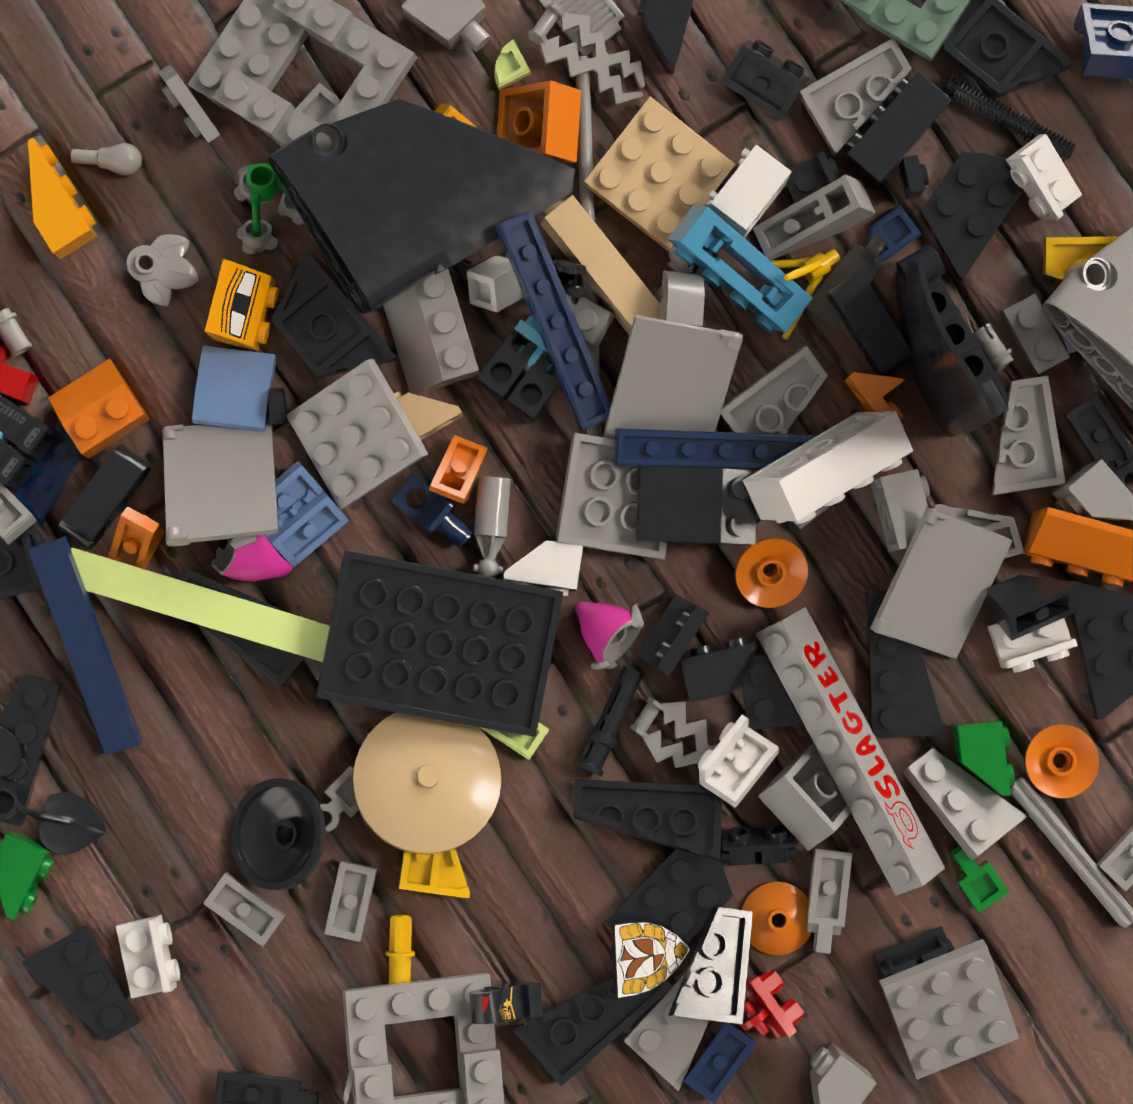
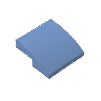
(233, 388)
(304, 515)

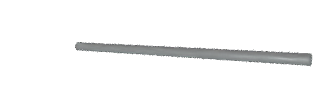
(586, 196)

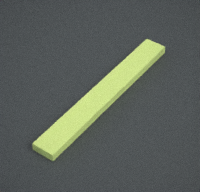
(201, 605)

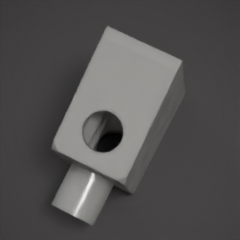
(449, 21)

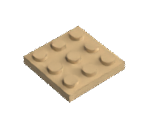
(658, 172)

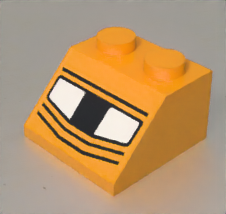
(241, 306)

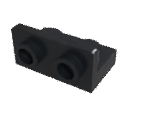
(765, 78)
(672, 634)

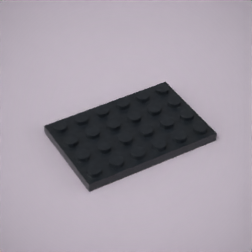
(439, 643)

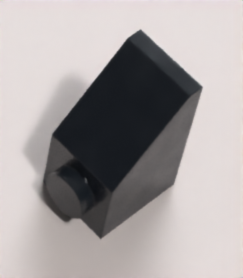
(665, 27)
(1030, 603)

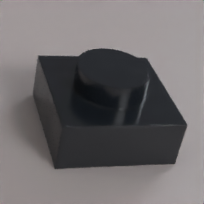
(913, 176)

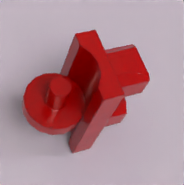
(764, 1011)

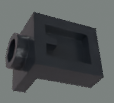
(811, 177)

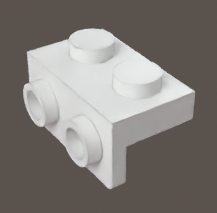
(736, 762)

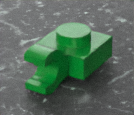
(979, 881)

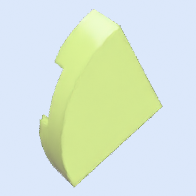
(510, 66)

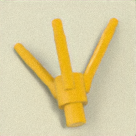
(813, 271)

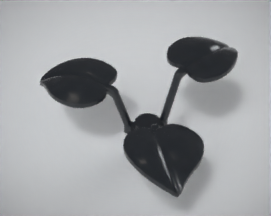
(68, 819)

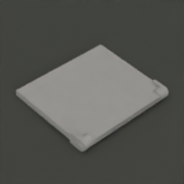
(672, 377)
(218, 483)
(941, 583)

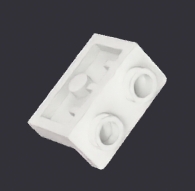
(1043, 178)
(1019, 654)
(148, 956)

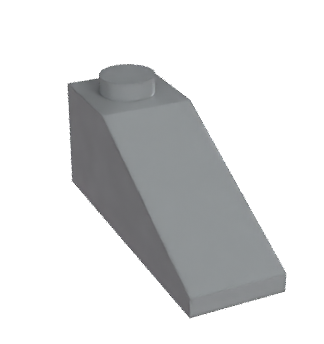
(815, 217)

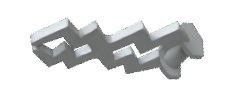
(599, 64)
(677, 712)

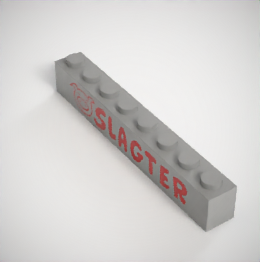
(851, 752)

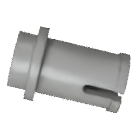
(12, 333)
(993, 347)

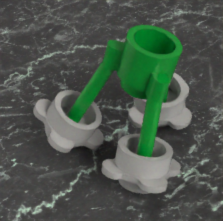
(260, 185)

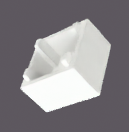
(749, 190)

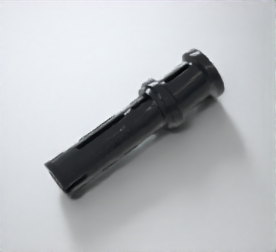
(602, 737)

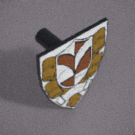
(644, 956)

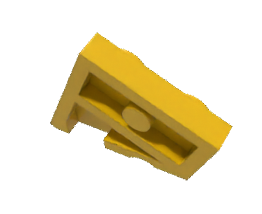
(434, 874)

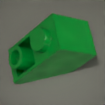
(982, 752)
(21, 868)

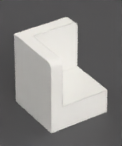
(493, 284)

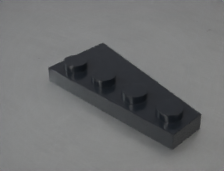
(272, 662)
(29, 720)

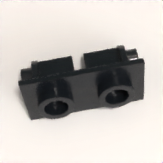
(773, 842)
(913, 952)

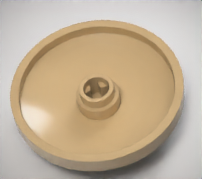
(426, 782)

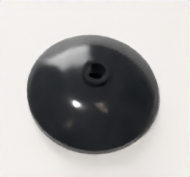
(264, 830)

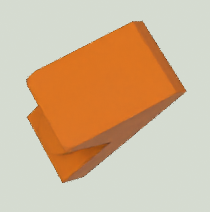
(870, 391)
(458, 469)
(135, 539)

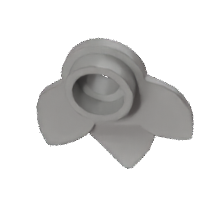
(167, 269)

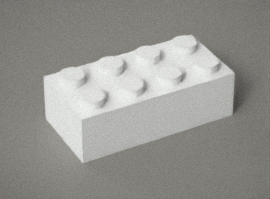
(828, 467)

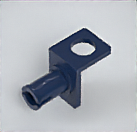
(434, 512)

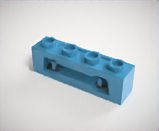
(695, 233)

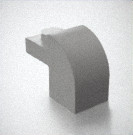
(681, 298)

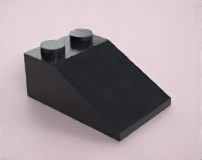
(695, 506)

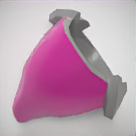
(250, 560)
(608, 631)

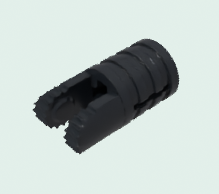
(569, 274)

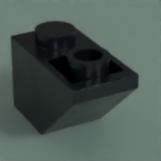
(717, 672)

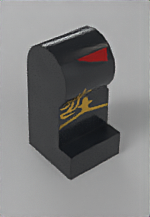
(506, 1002)

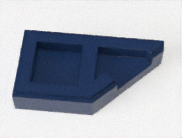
(896, 230)

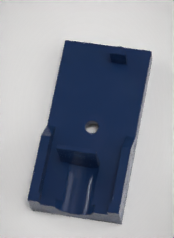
(1106, 40)

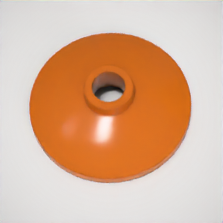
(781, 584)
(1080, 761)
(773, 899)

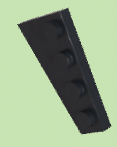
(898, 684)
(662, 813)
(583, 1026)

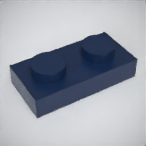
(719, 1061)

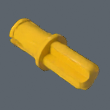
(400, 949)

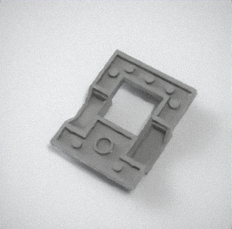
(264, 41)
(373, 1007)

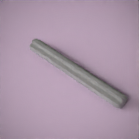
(1072, 852)

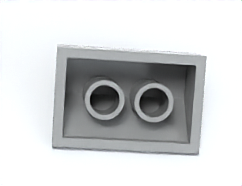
(431, 335)

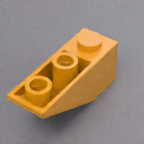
(54, 209)

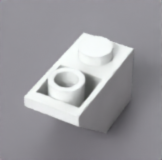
(549, 565)

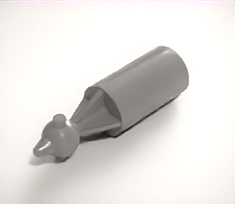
(491, 522)

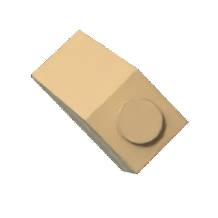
(427, 414)

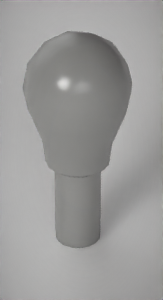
(120, 158)

